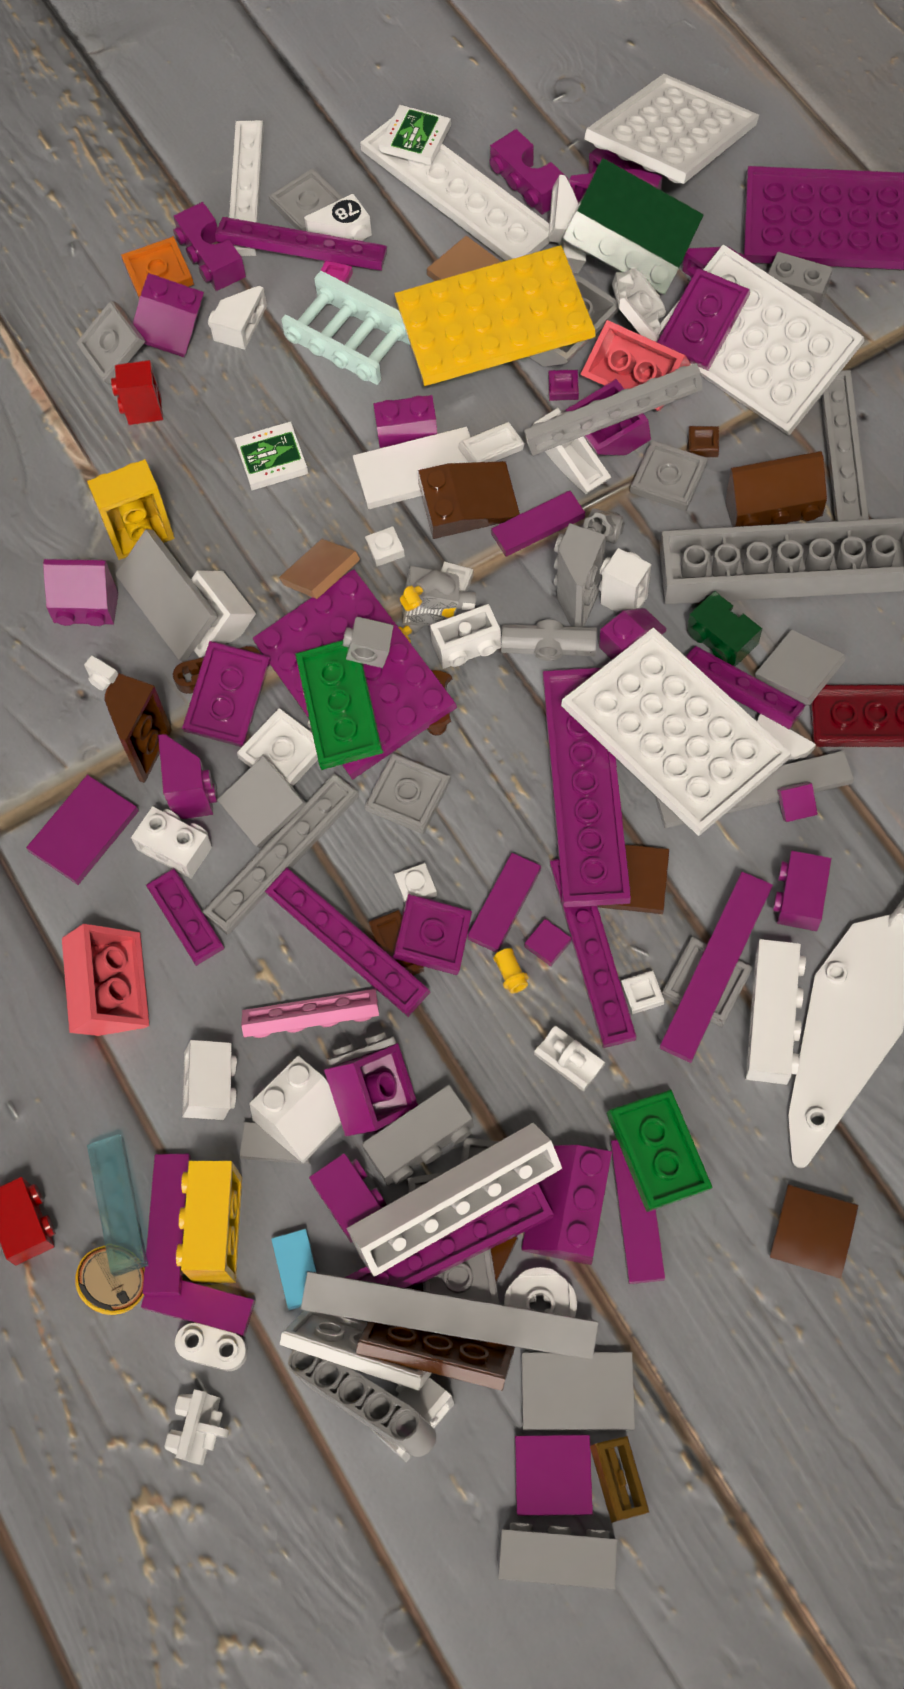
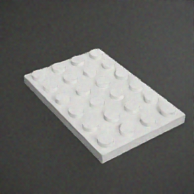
(671, 128)
(779, 348)
(676, 730)

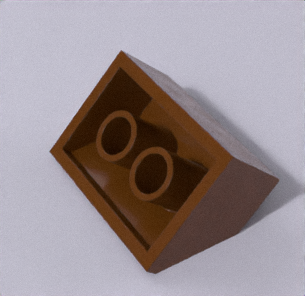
(777, 491)
(138, 721)

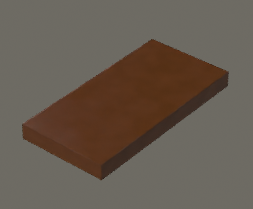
(438, 1353)

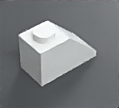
(238, 317)

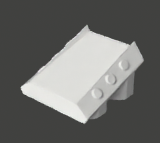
(639, 302)

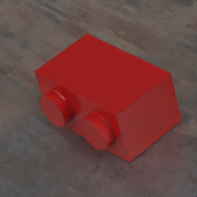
(137, 392)
(22, 1225)

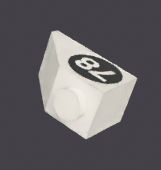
(341, 219)

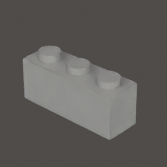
(418, 1136)
(558, 1557)

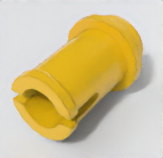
(513, 977)

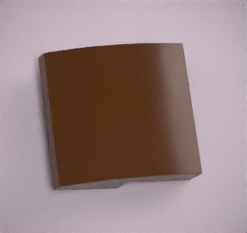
(814, 1231)

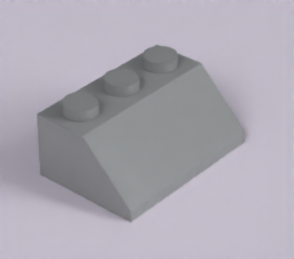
(600, 308)
(578, 571)

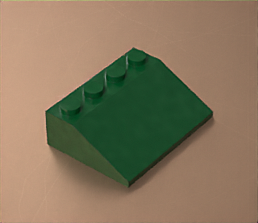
(632, 225)

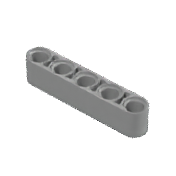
(365, 1402)

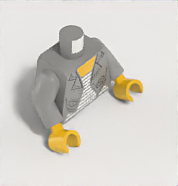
(431, 598)

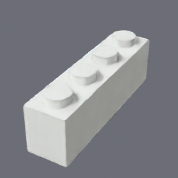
(774, 1012)

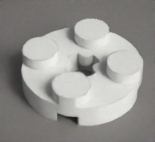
(544, 1283)

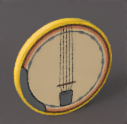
(104, 1291)

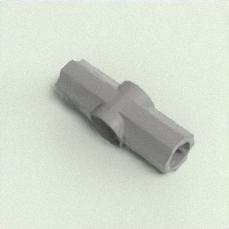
(606, 523)
(548, 640)

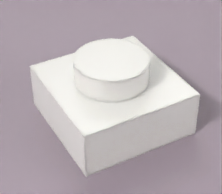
(384, 546)
(100, 673)
(416, 882)

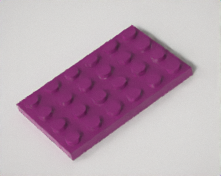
(825, 216)
(402, 692)

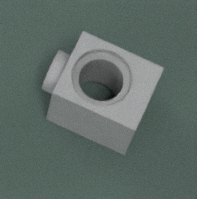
(368, 642)

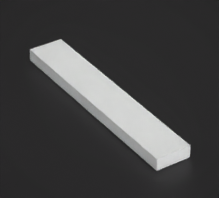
(246, 175)

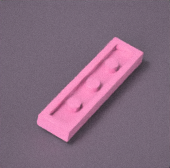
(308, 1013)

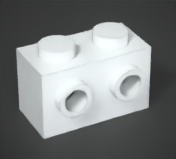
(624, 581)
(466, 636)
(172, 841)
(208, 1080)

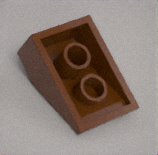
(466, 496)

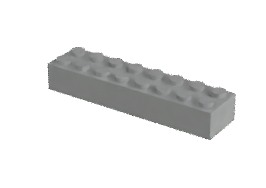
(783, 560)

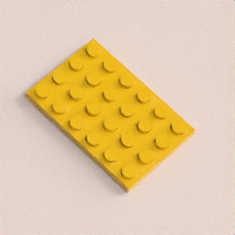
(494, 315)

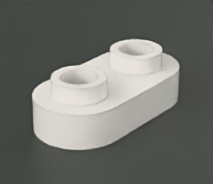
(210, 1347)

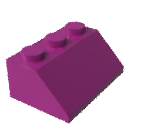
(576, 1202)

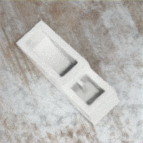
(562, 209)
(577, 460)

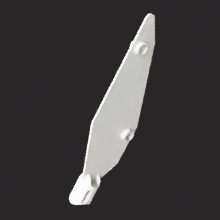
(848, 1028)

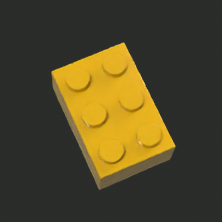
(129, 505)
(210, 1222)

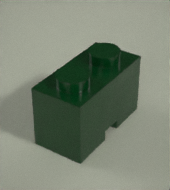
(723, 631)

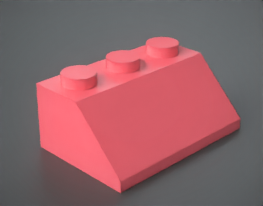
(629, 358)
(104, 980)

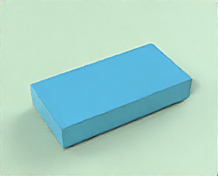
(293, 1261)

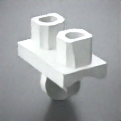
(569, 1058)
(199, 1428)

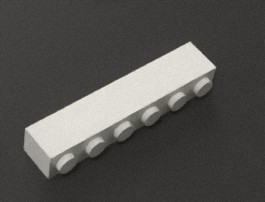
(454, 1199)

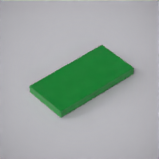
(338, 706)

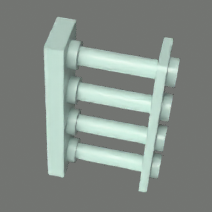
(351, 303)

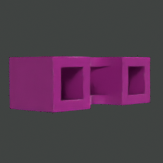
(512, 160)
(217, 262)

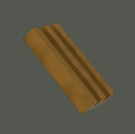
(613, 1479)

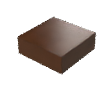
(703, 440)

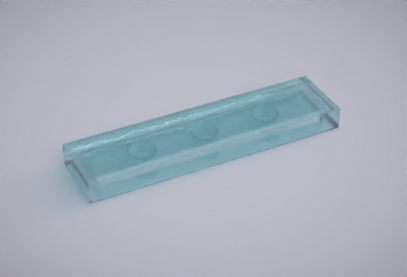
(117, 1205)

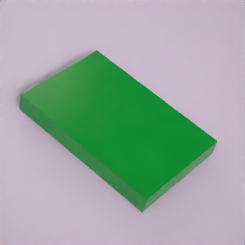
(659, 1150)

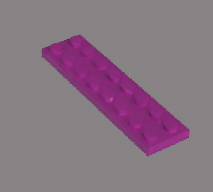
(584, 803)

